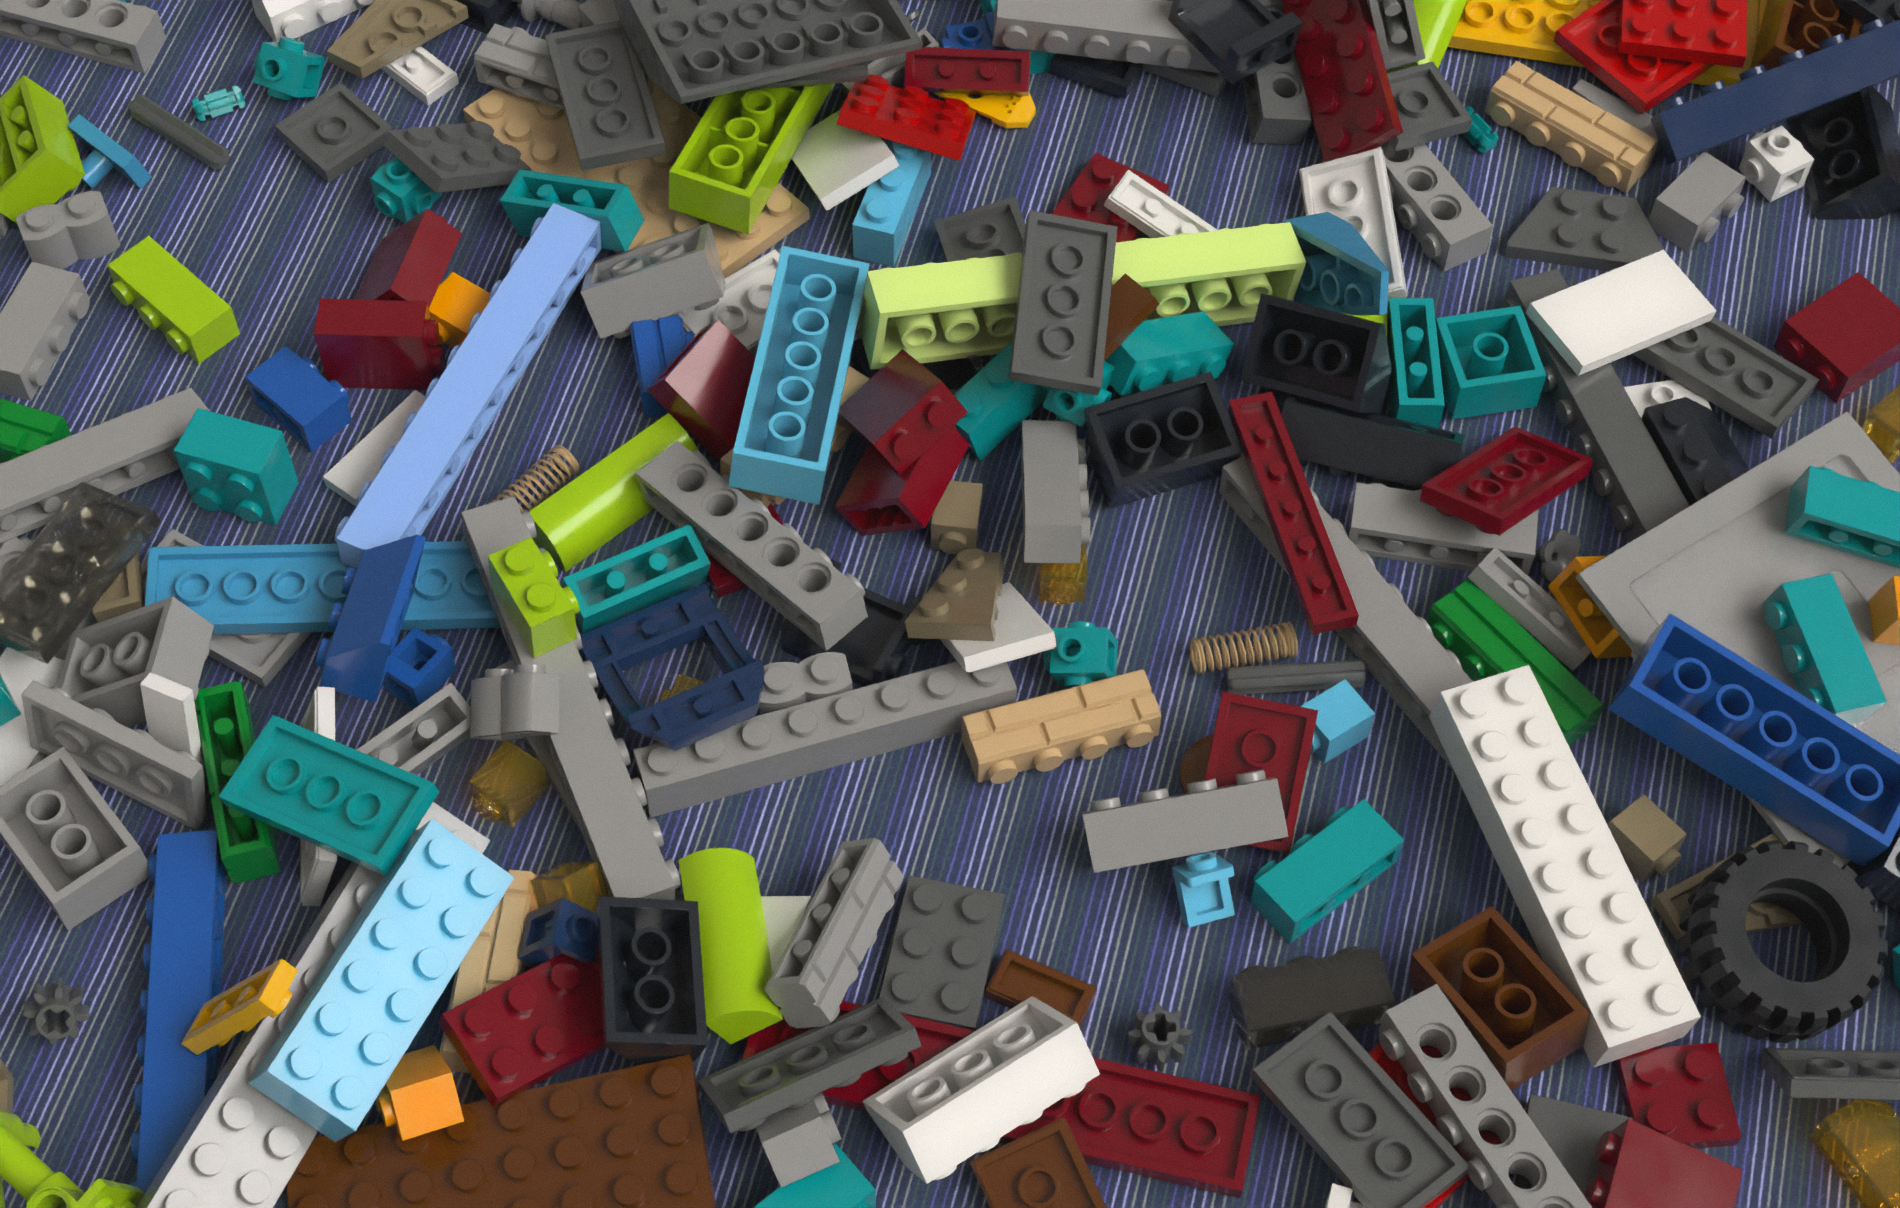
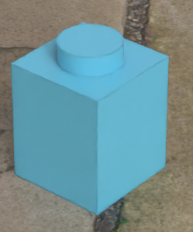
(1340, 721)

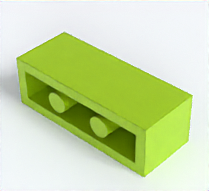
(172, 300)

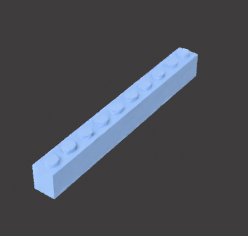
(473, 386)

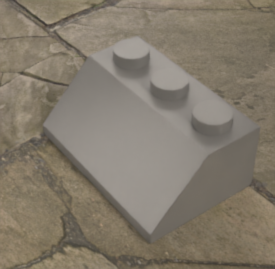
(654, 281)

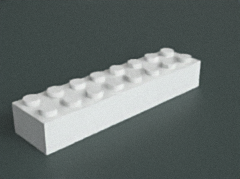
(1563, 864)

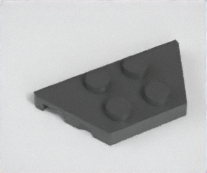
(1584, 231)

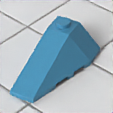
(1339, 267)

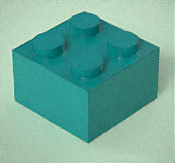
(1488, 362)
(236, 467)

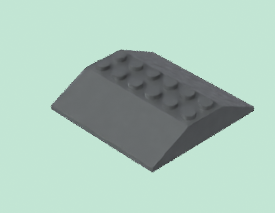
(741, 44)

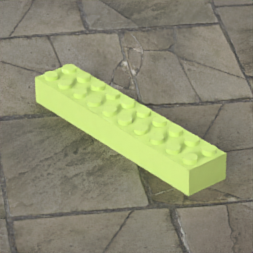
(971, 303)

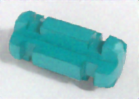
(218, 103)
(1480, 133)

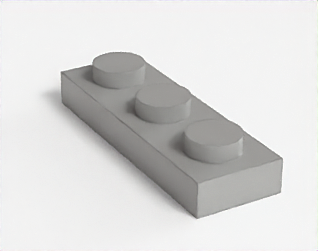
(1530, 607)

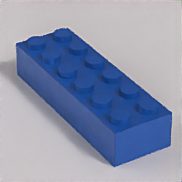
(1764, 740)

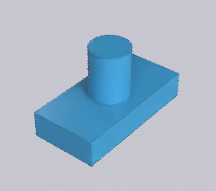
(105, 156)

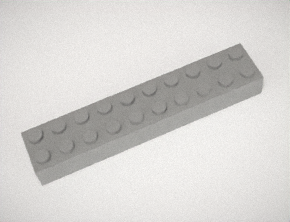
(239, 1140)

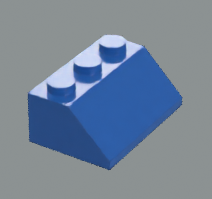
(370, 618)

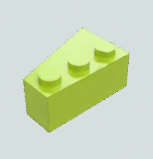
(35, 149)

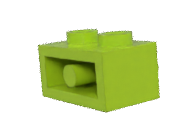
(533, 596)

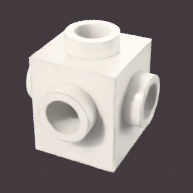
(1775, 163)

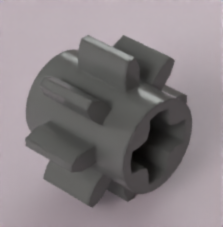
(55, 1023)
(1145, 1037)

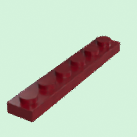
(1292, 514)

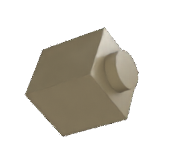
(957, 517)
(1647, 839)

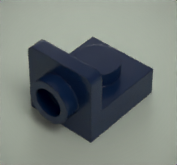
(559, 930)

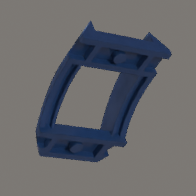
(662, 628)

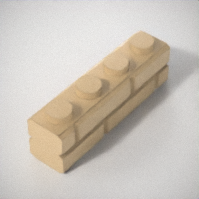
(1571, 127)
(1061, 727)
(493, 954)

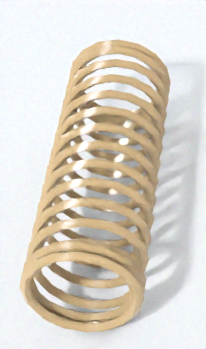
(552, 454)
(1285, 634)

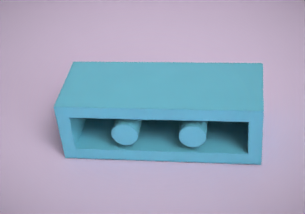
(891, 206)

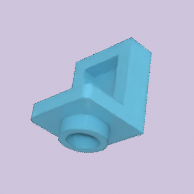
(1204, 888)

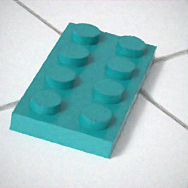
(329, 794)

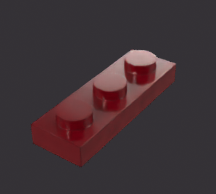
(968, 71)

